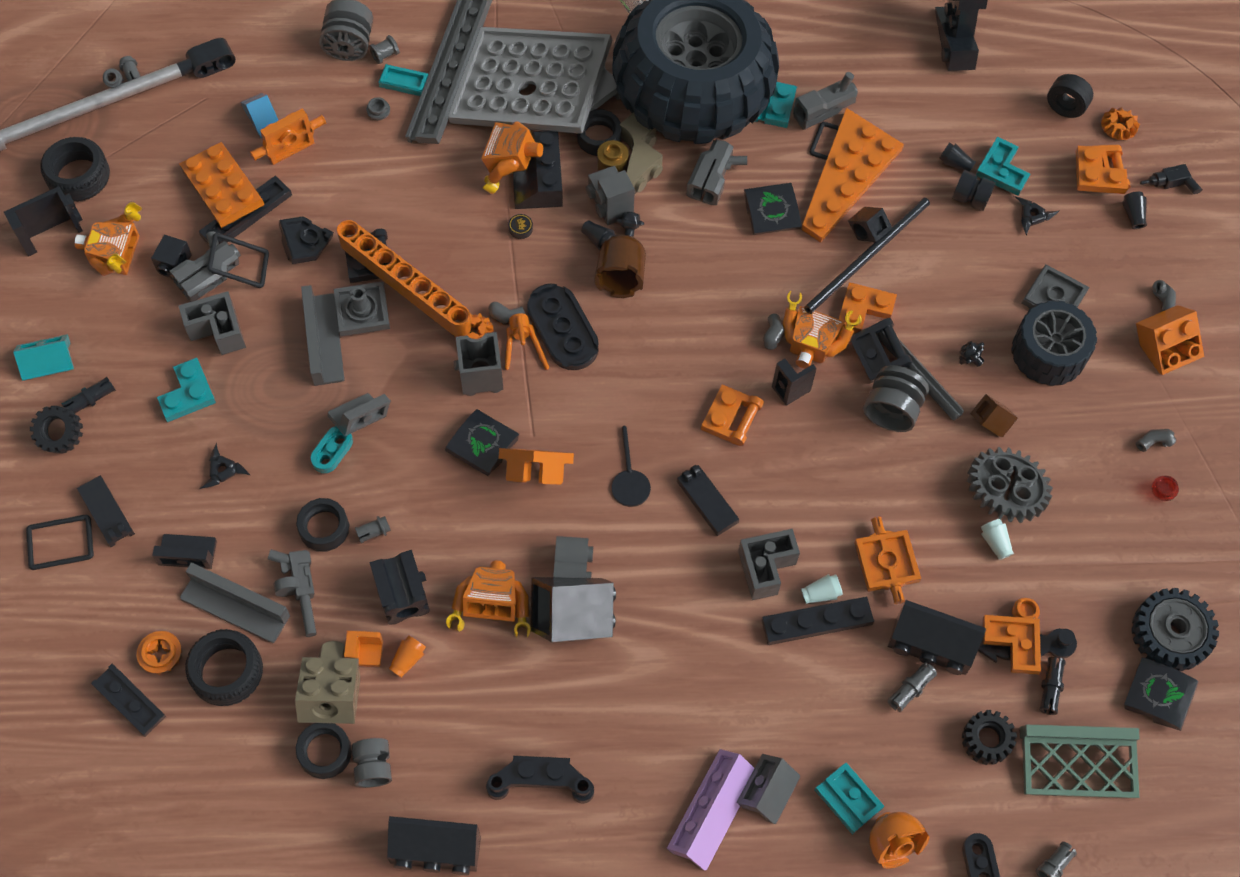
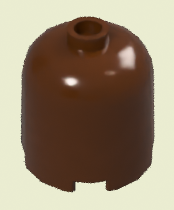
(621, 266)

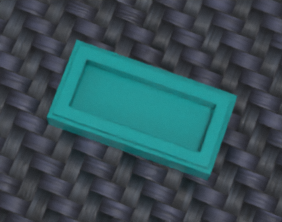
(403, 80)

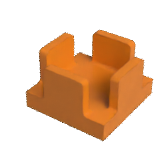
(520, 463)

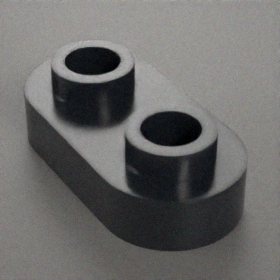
(983, 863)

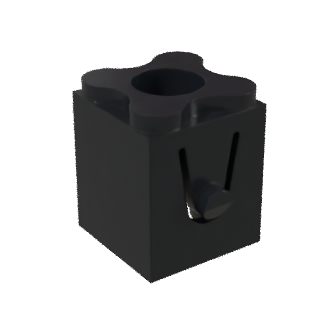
(400, 587)

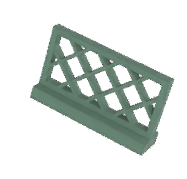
(1080, 736)

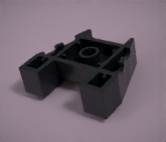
(956, 31)

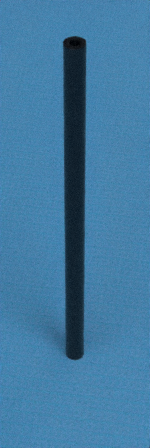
(866, 256)

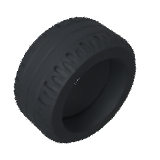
(70, 150)
(208, 646)

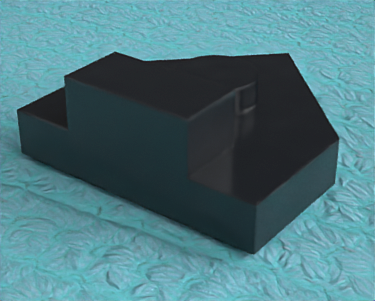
(303, 239)

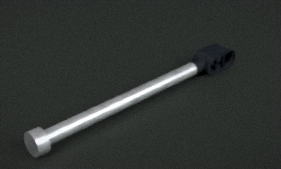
(201, 60)

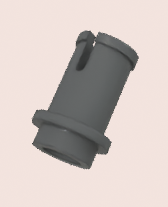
(129, 67)
(109, 75)
(373, 529)

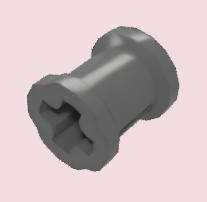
(384, 49)

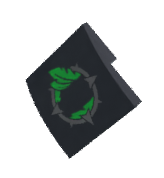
(772, 208)
(479, 442)
(1161, 693)

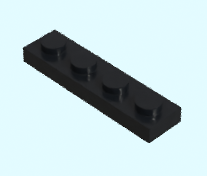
(272, 193)
(817, 620)

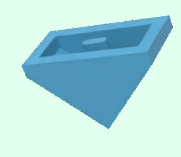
(259, 111)

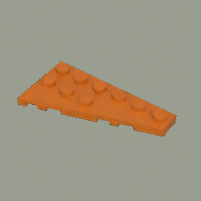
(853, 165)

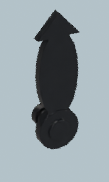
(1058, 643)

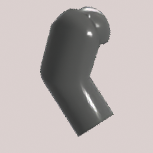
(1164, 294)
(502, 313)
(774, 332)
(1165, 436)

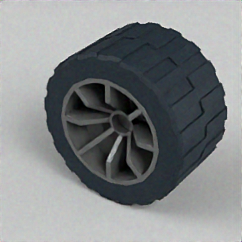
(1054, 343)

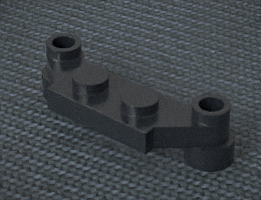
(540, 773)

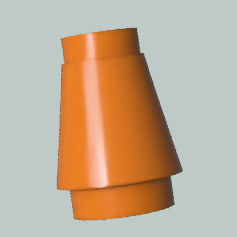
(407, 655)

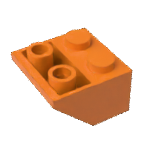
(1171, 338)

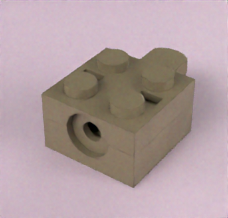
(328, 687)

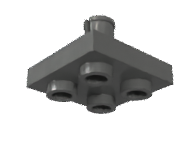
(361, 308)

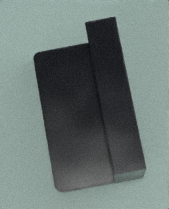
(790, 384)
(184, 549)

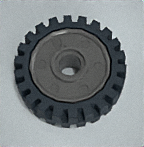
(1185, 613)

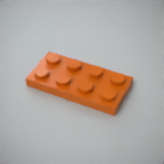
(221, 184)

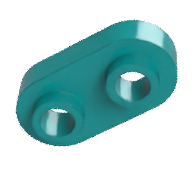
(330, 450)

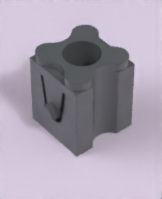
(479, 364)

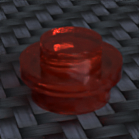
(1165, 488)

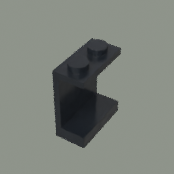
(41, 215)

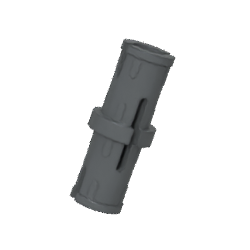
(912, 687)

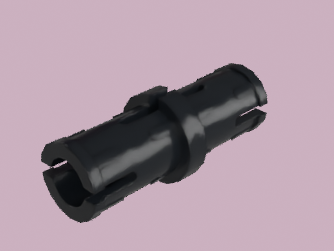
(89, 396)
(1052, 685)

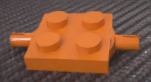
(287, 136)
(887, 560)

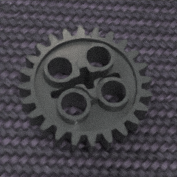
(1028, 489)

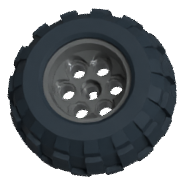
(695, 67)

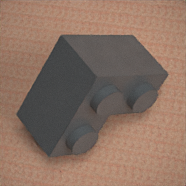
(611, 193)
(214, 317)
(762, 558)

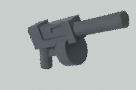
(298, 584)

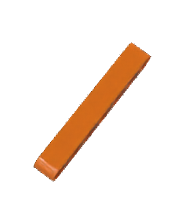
(406, 287)

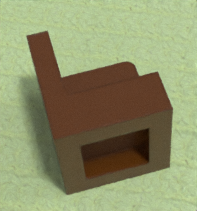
(994, 415)

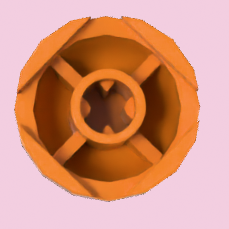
(896, 837)

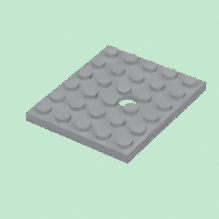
(506, 60)

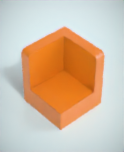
(365, 646)

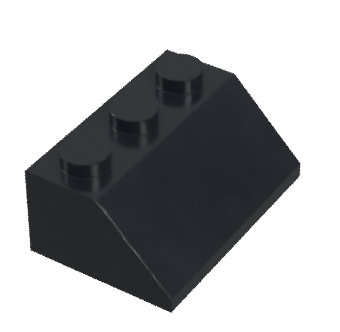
(542, 181)
(936, 638)
(433, 845)

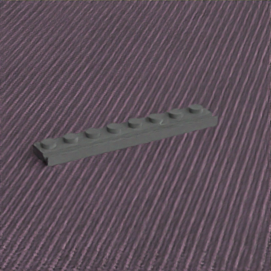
(447, 71)

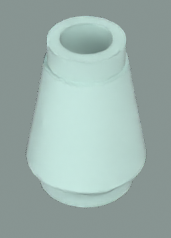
(997, 538)
(822, 590)

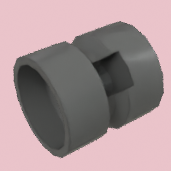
(371, 762)

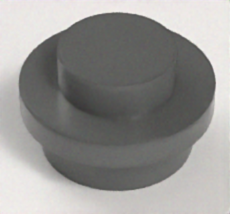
(378, 109)

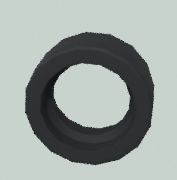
(599, 117)
(317, 506)
(312, 732)

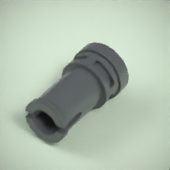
(1057, 862)

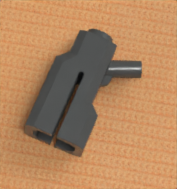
(825, 102)
(710, 172)
(194, 275)

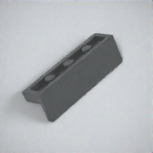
(322, 337)
(234, 603)

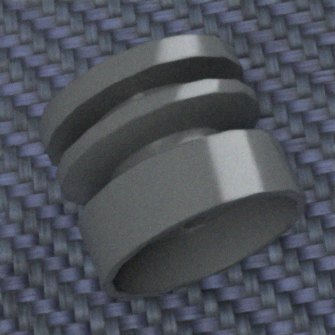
(346, 30)
(896, 398)

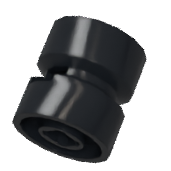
(974, 190)

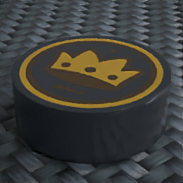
(520, 226)

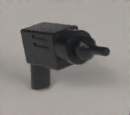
(1174, 177)

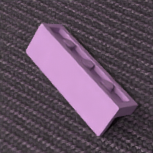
(711, 809)

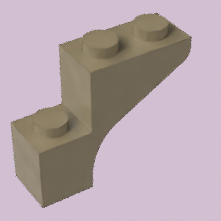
(644, 160)

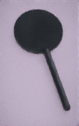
(630, 486)

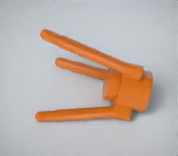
(520, 330)

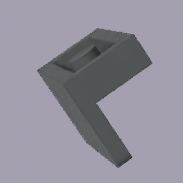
(359, 413)
(769, 787)

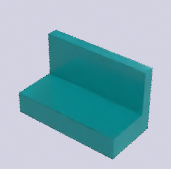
(43, 357)

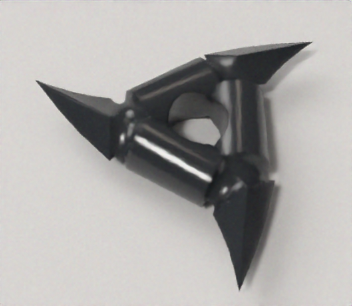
(1041, 214)
(217, 461)

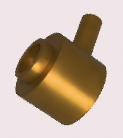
(612, 154)

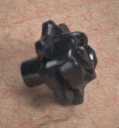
(630, 222)
(971, 353)

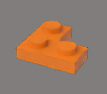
(1094, 177)
(864, 301)
(1021, 636)

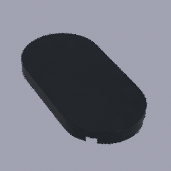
(563, 327)

